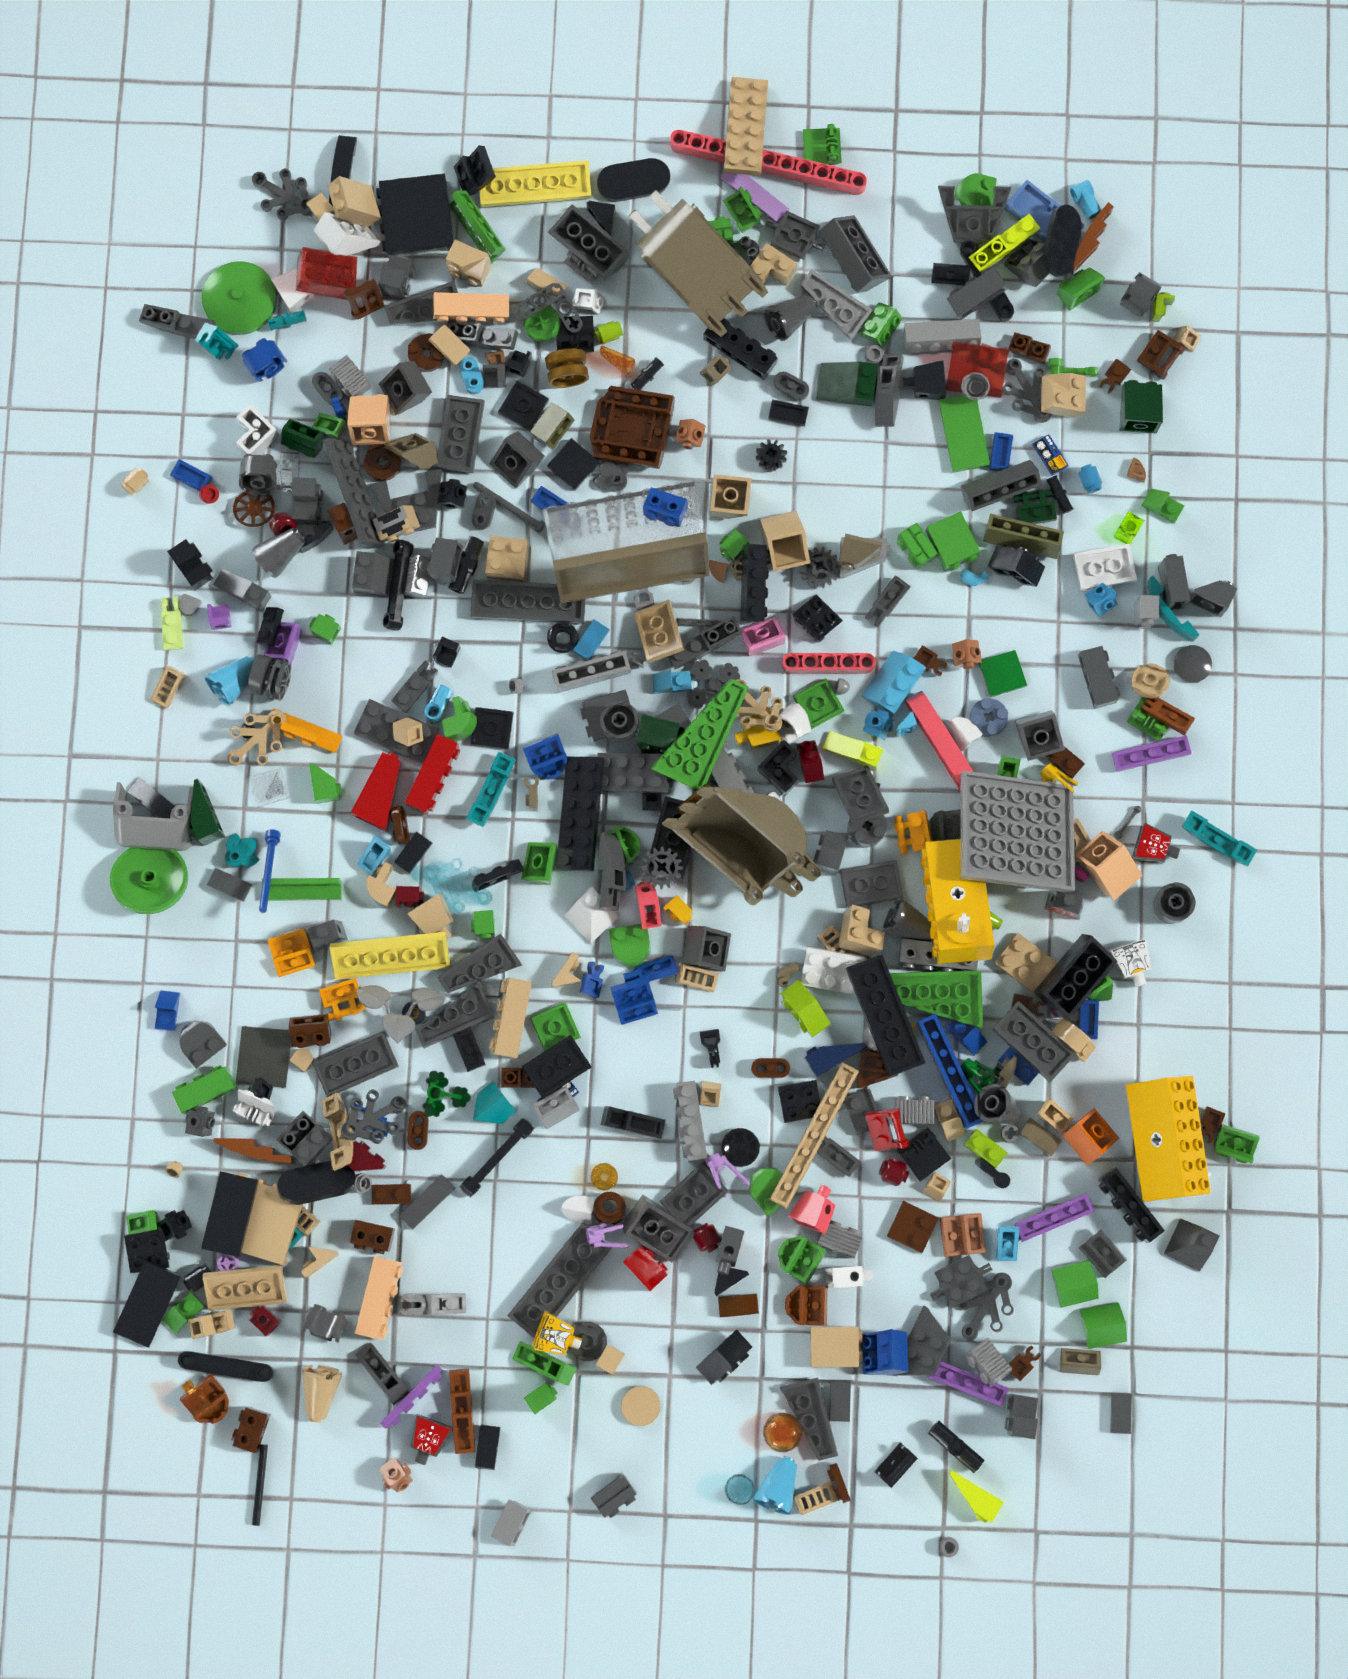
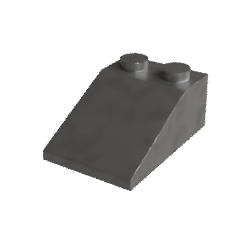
(656, 1228)

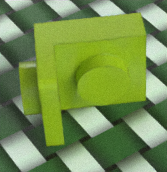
(1159, 305)

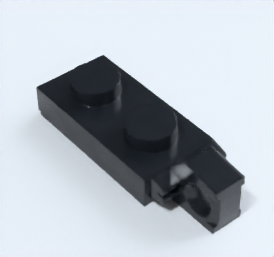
(497, 875)

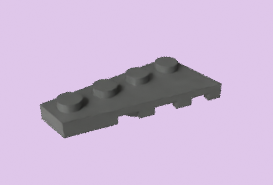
(461, 1015)
(810, 1410)

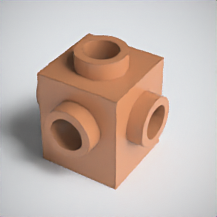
(690, 433)
(966, 653)
(396, 1475)

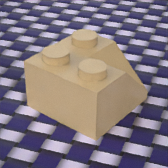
(468, 263)
(1063, 394)
(730, 496)
(507, 558)

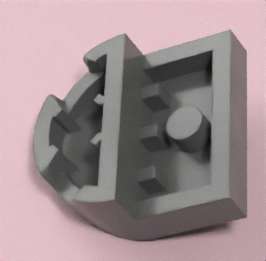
(200, 1042)

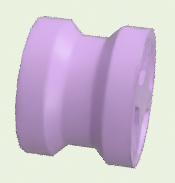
(225, 1264)

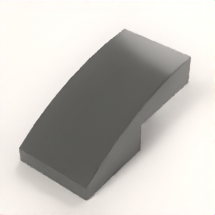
(229, 884)

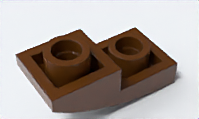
(1029, 348)
(515, 1078)

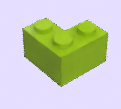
(804, 1008)

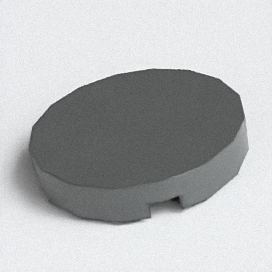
(593, 1341)

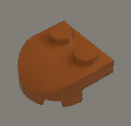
(808, 1305)
(217, 1396)

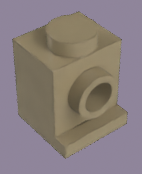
(712, 375)

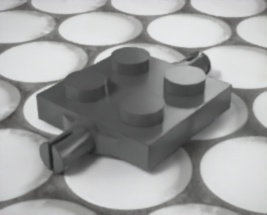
(795, 235)
(961, 1281)

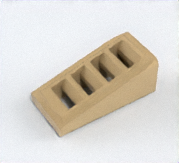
(177, 683)
(831, 929)
(680, 975)
(313, 1224)
(802, 1510)

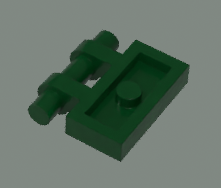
(1037, 512)

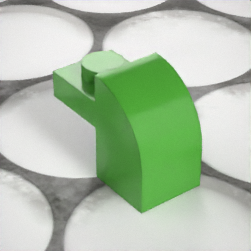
(461, 725)

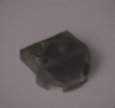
(946, 825)

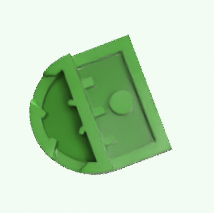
(976, 190)
(629, 842)
(630, 944)
(762, 1187)
(800, 1257)

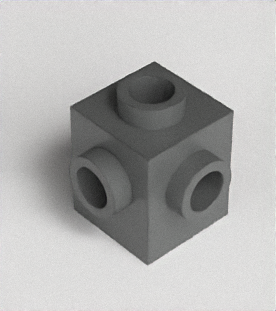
(200, 1122)

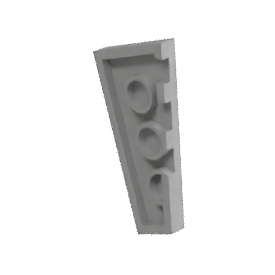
(837, 304)

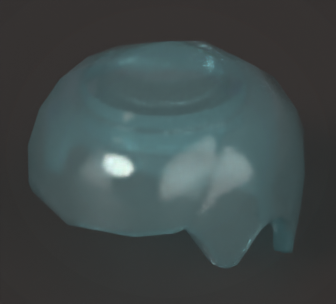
(739, 1489)

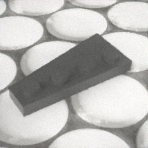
(417, 307)
(483, 963)

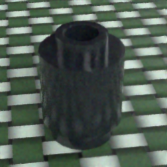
(194, 1278)

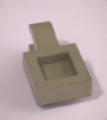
(532, 798)

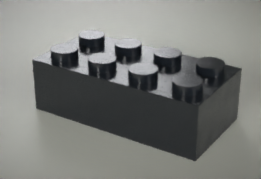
(668, 838)
(1075, 976)

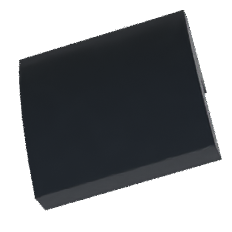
(474, 171)

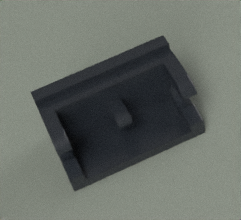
(895, 1465)

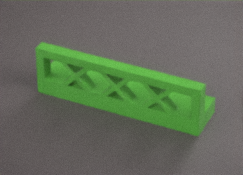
(478, 223)
(305, 889)

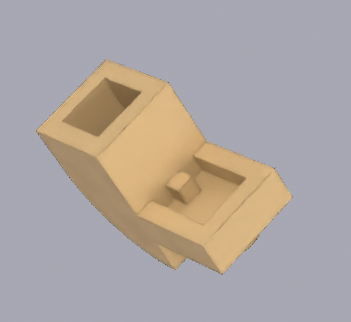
(378, 889)
(1074, 1039)
(211, 1324)

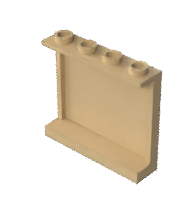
(270, 1225)

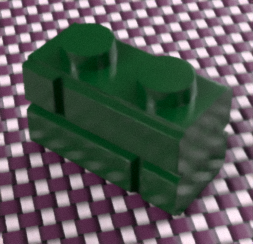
(302, 438)

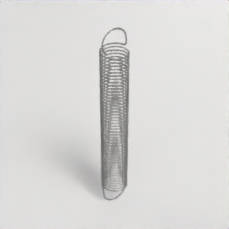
(697, 622)

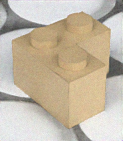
(775, 264)
(856, 934)

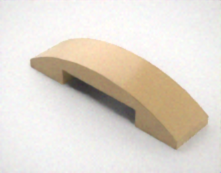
(336, 1113)

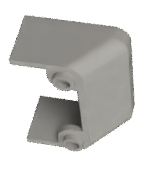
(152, 831)

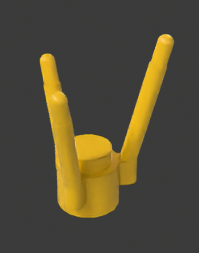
(1052, 773)

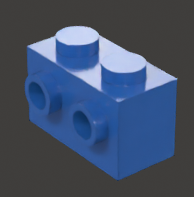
(665, 507)

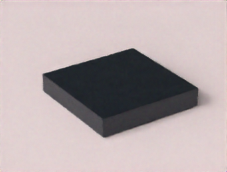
(523, 405)
(573, 464)
(492, 728)

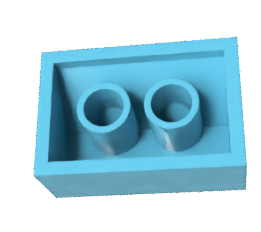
(893, 682)

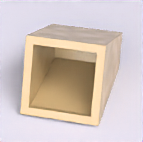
(785, 540)

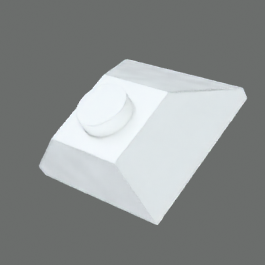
(589, 918)

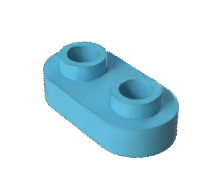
(471, 374)

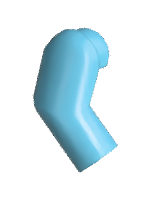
(973, 579)

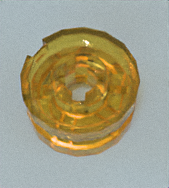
(596, 1174)

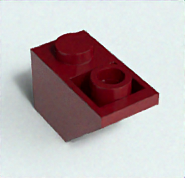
(810, 761)
(364, 1160)

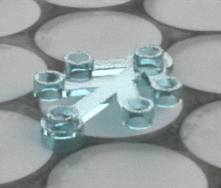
(453, 883)

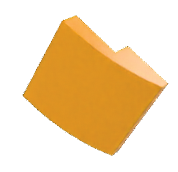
(291, 952)

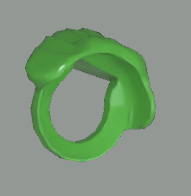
(1103, 991)

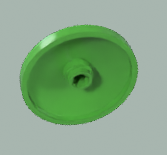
(239, 297)
(148, 879)

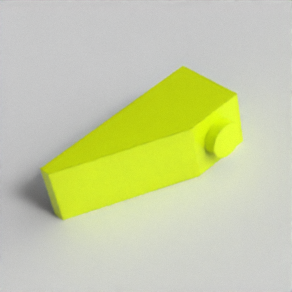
(853, 750)
(980, 1501)

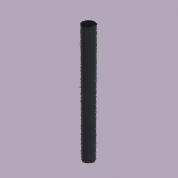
(259, 1484)

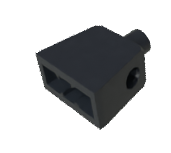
(927, 381)

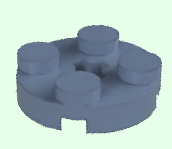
(998, 712)

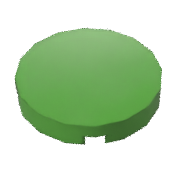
(543, 325)

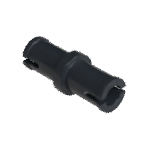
(647, 374)
(1059, 494)

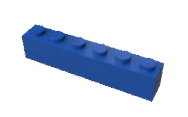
(949, 1069)

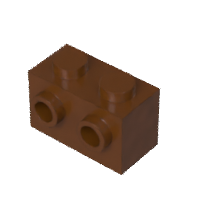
(310, 1030)
(372, 1236)
(251, 1429)

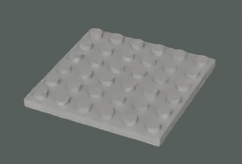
(1017, 832)

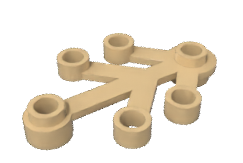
(770, 722)
(258, 735)

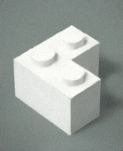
(259, 432)

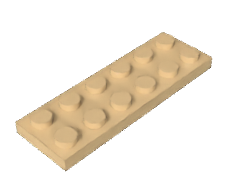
(746, 126)

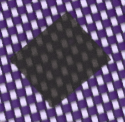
(263, 1055)

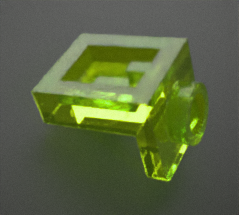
(1128, 528)

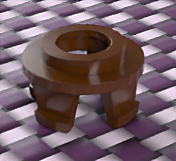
(609, 1217)

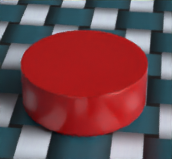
(209, 494)

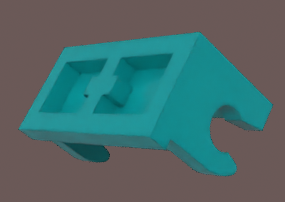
(216, 341)

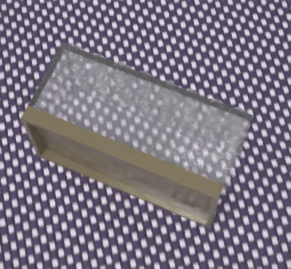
(614, 548)

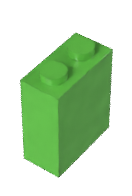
(953, 541)

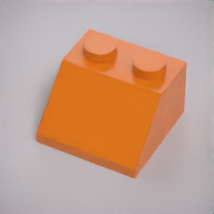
(1090, 1136)

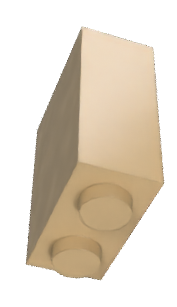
(354, 201)
(835, 1346)

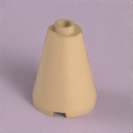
(319, 1390)

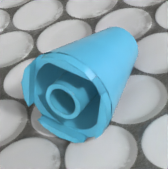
(230, 679)
(778, 1487)

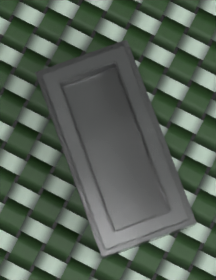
(840, 1401)
(1120, 1413)

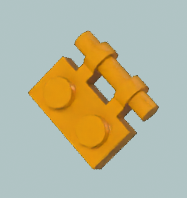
(919, 831)
(339, 994)

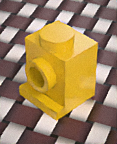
(678, 910)

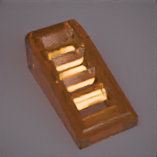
(622, 362)

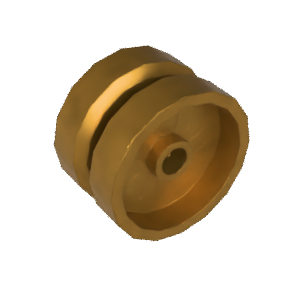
(566, 368)

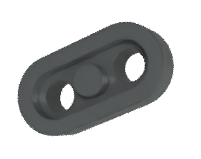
(792, 385)
(328, 388)
(486, 511)

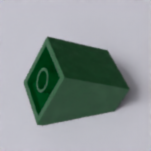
(1141, 407)

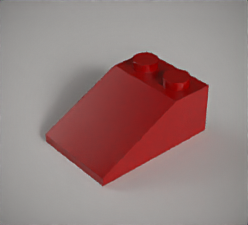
(646, 1268)

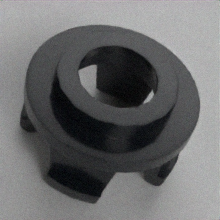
(563, 626)

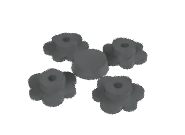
(712, 685)

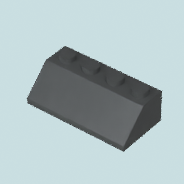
(589, 242)
(855, 253)

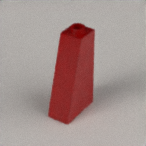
(379, 793)

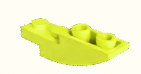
(1005, 243)

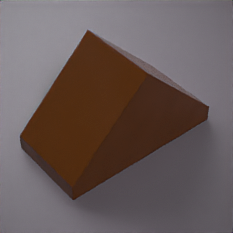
(738, 1305)

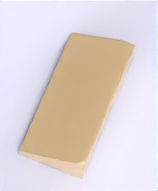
(540, 279)
(449, 345)

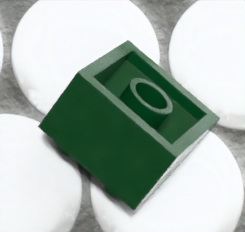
(656, 734)

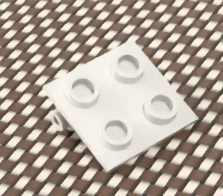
(263, 1107)

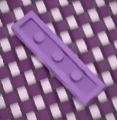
(1151, 753)
(1054, 1217)
(969, 1383)
(406, 1404)

